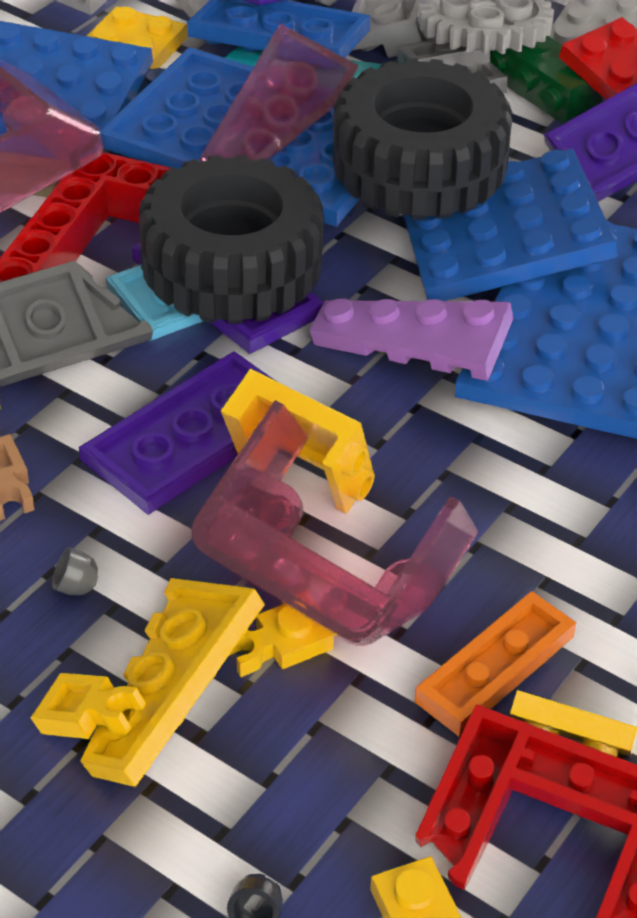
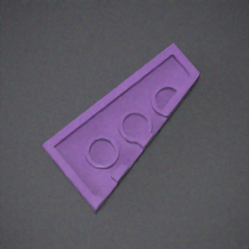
(429, 330)

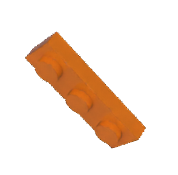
(495, 661)

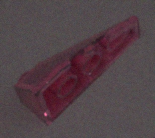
(281, 98)

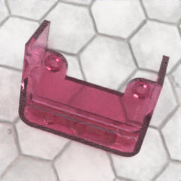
(43, 138)
(250, 528)

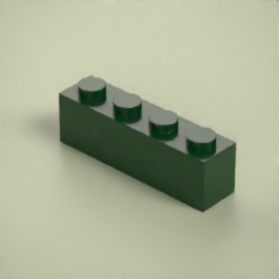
(546, 80)

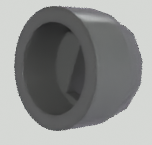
(75, 573)

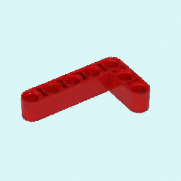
(77, 211)

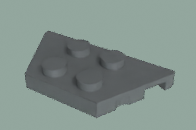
(59, 321)

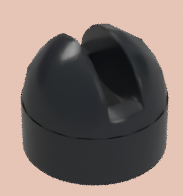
(268, 906)

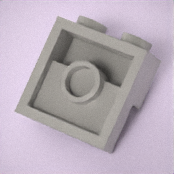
(391, 24)

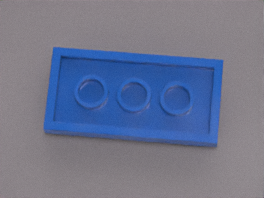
(254, 25)

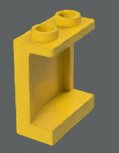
(334, 439)

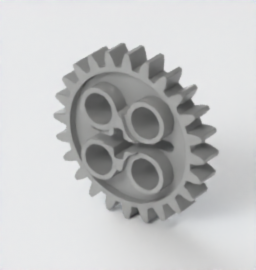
(486, 23)

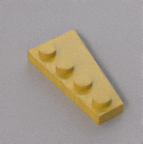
(177, 665)

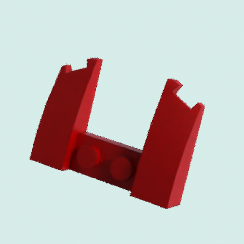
(510, 755)

